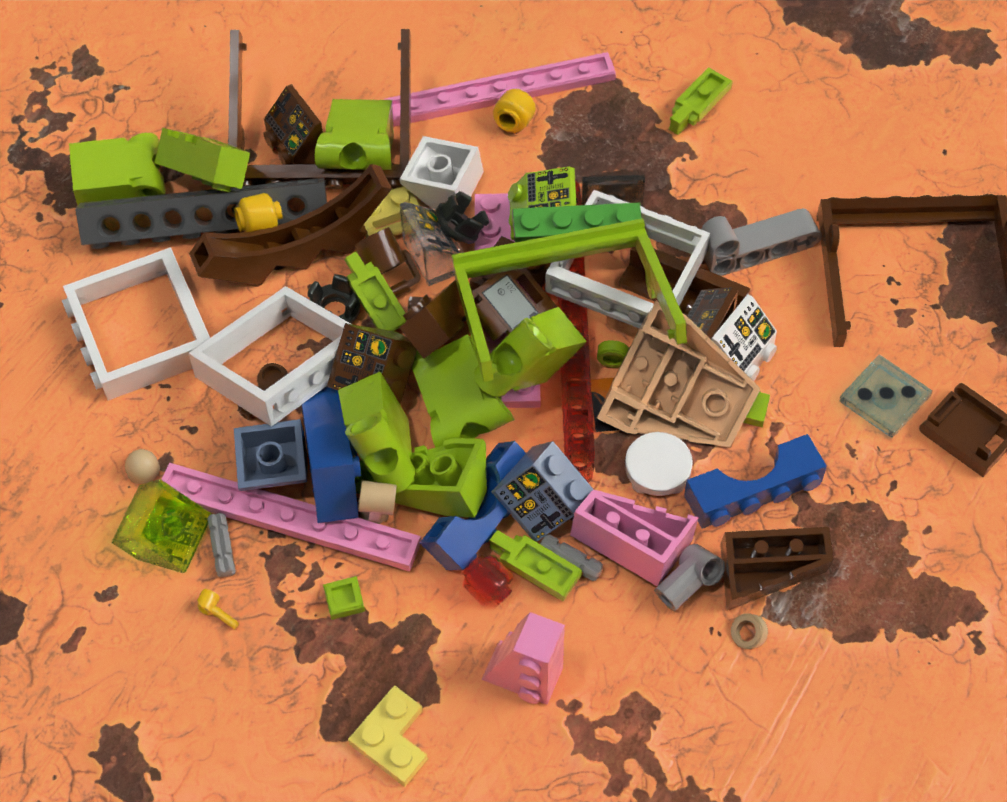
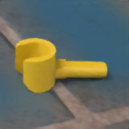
(207, 605)

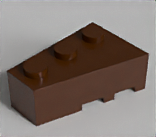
(435, 320)
(772, 560)

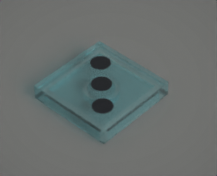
(885, 396)

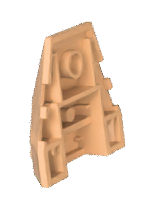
(678, 387)

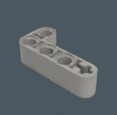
(758, 242)

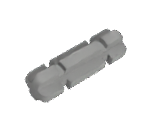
(221, 545)
(591, 568)

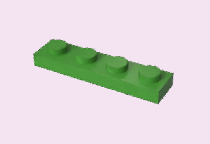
(550, 221)

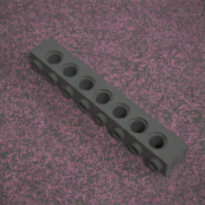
(94, 231)

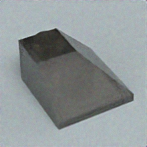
(622, 184)

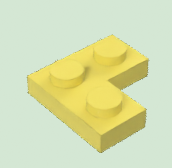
(381, 737)

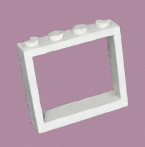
(117, 279)
(616, 302)
(291, 389)

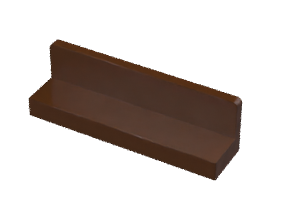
(635, 278)

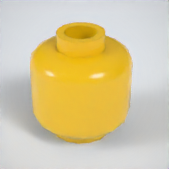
(514, 110)
(257, 213)

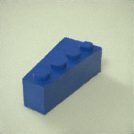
(330, 457)

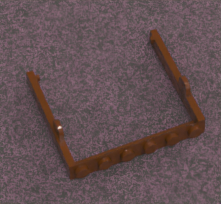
(333, 177)
(898, 210)

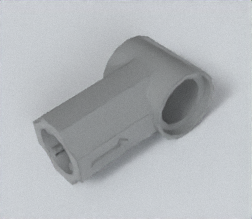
(695, 568)

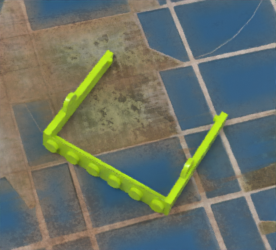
(561, 248)

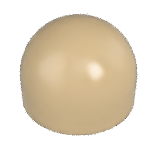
(142, 466)
(760, 627)

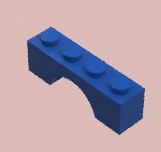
(719, 497)
(457, 540)

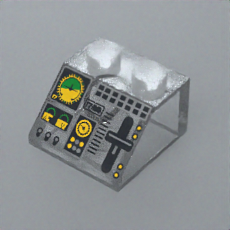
(428, 243)

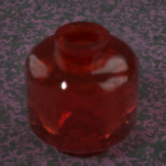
(487, 580)

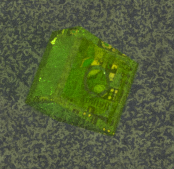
(162, 527)

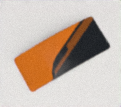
(599, 390)

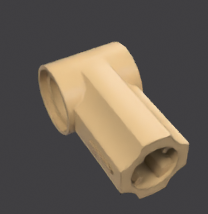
(376, 501)

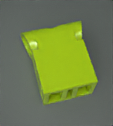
(356, 135)
(116, 168)
(532, 353)
(452, 395)
(378, 430)

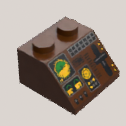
(292, 129)
(712, 308)
(370, 351)

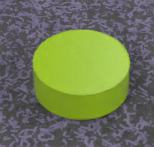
(612, 353)

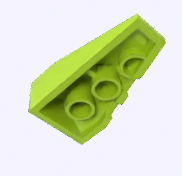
(446, 478)

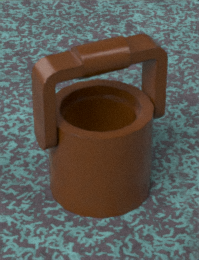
(386, 254)

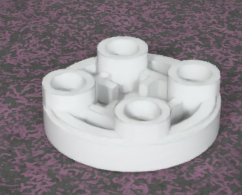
(658, 464)

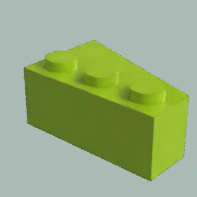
(203, 159)

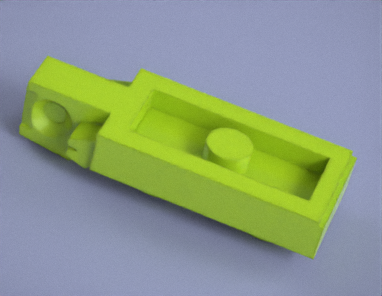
(698, 99)
(374, 294)
(536, 564)

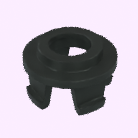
(456, 223)
(336, 292)

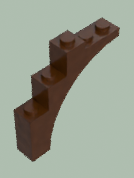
(333, 226)

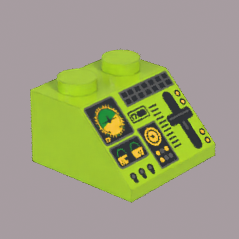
(543, 189)

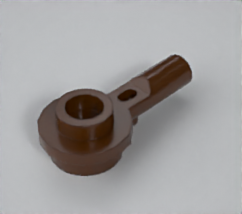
(267, 376)

